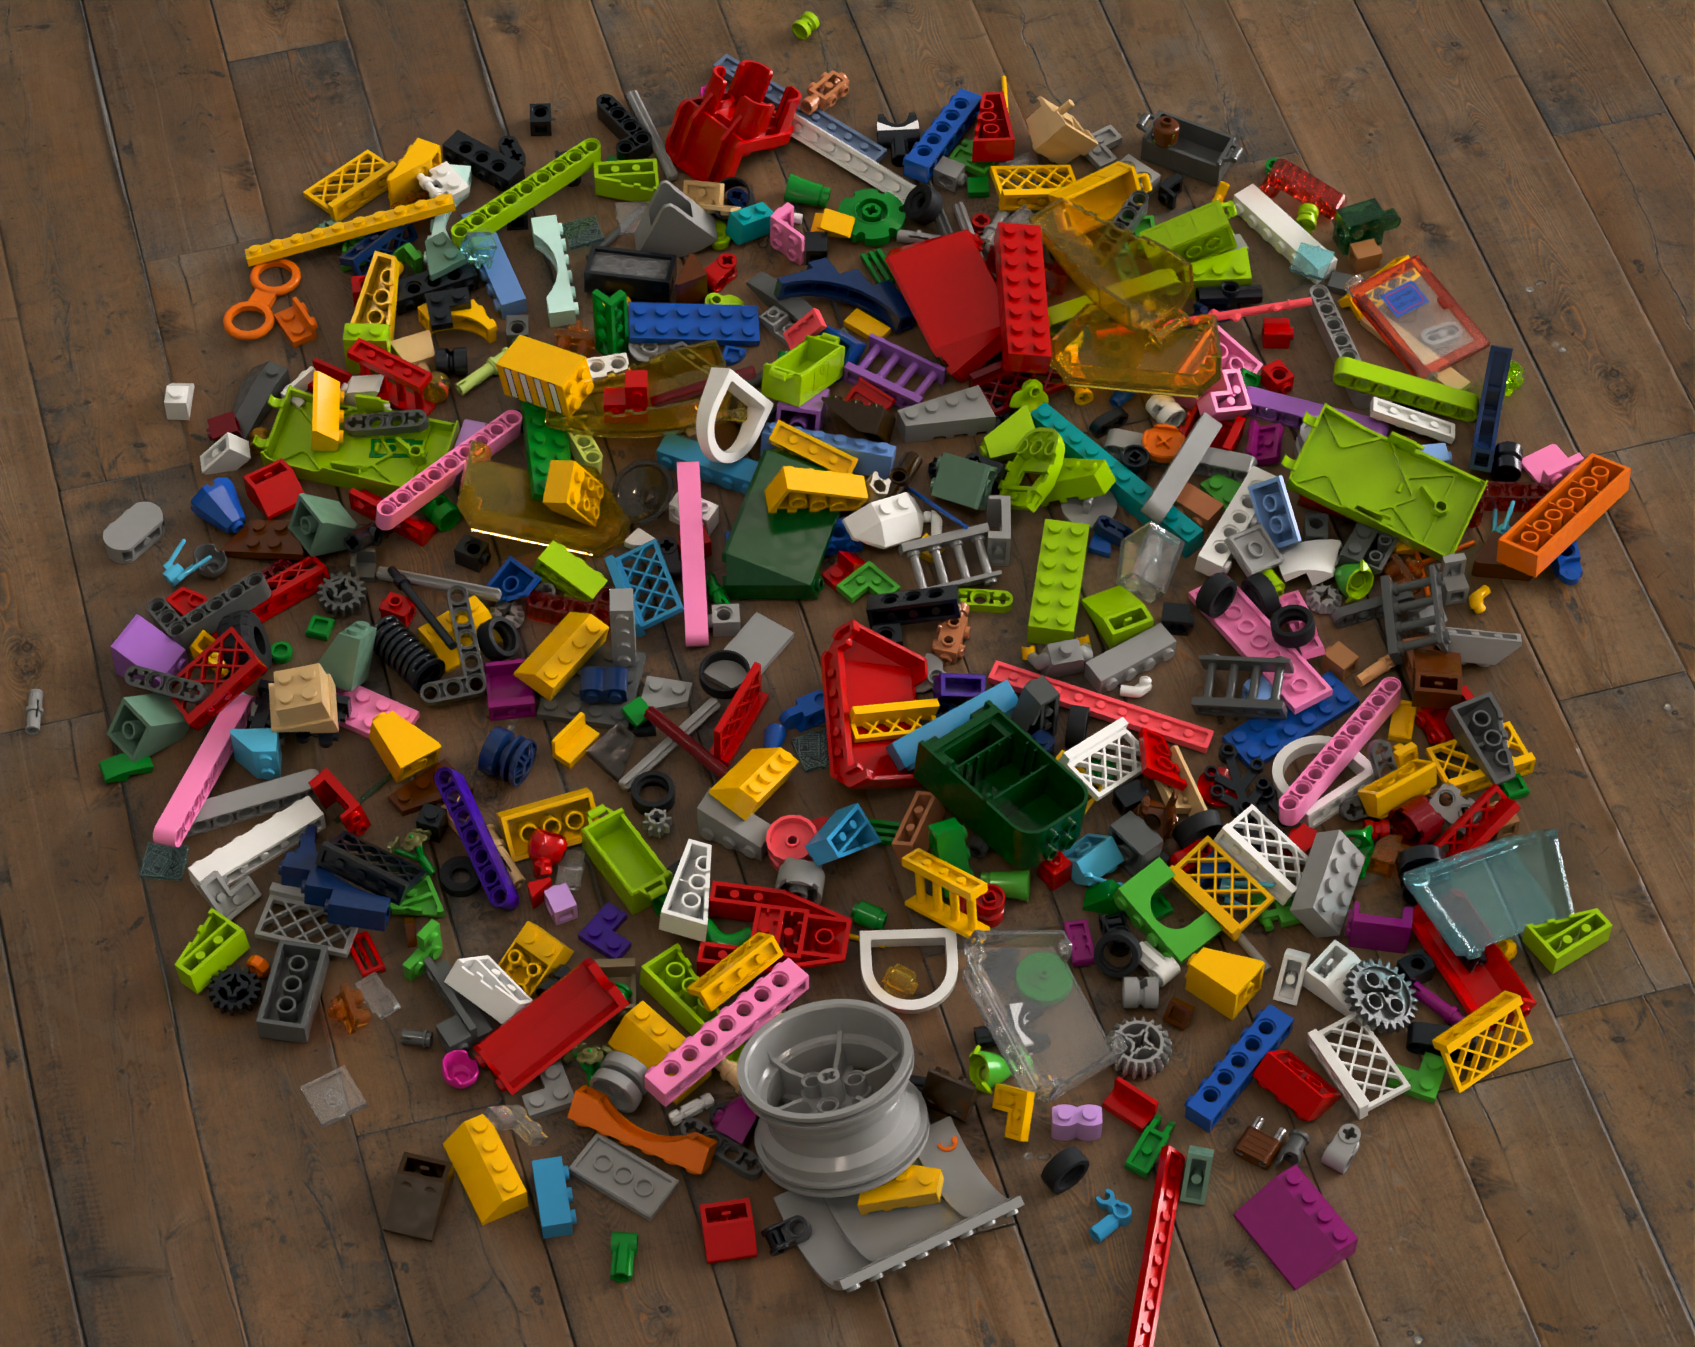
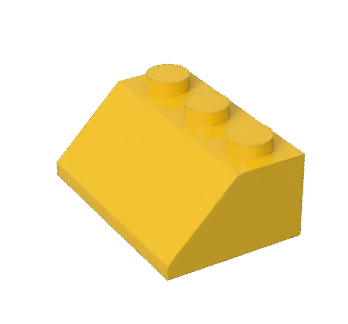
(326, 413)
(434, 642)
(1398, 787)

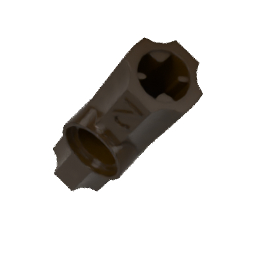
(904, 473)

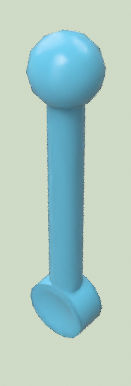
(1089, 876)

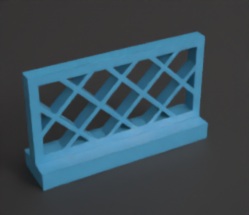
(622, 580)

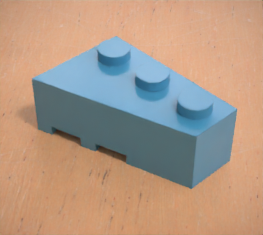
(842, 835)

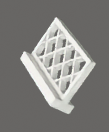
(1095, 747)
(1257, 862)
(1338, 1069)

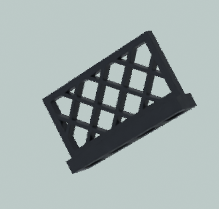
(374, 877)

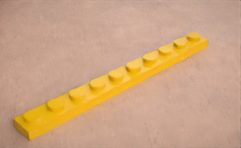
(351, 229)

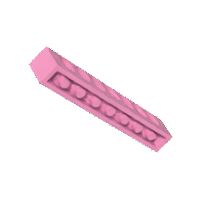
(668, 1088)

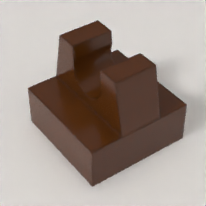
(1178, 1013)

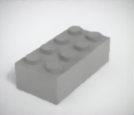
(1327, 883)

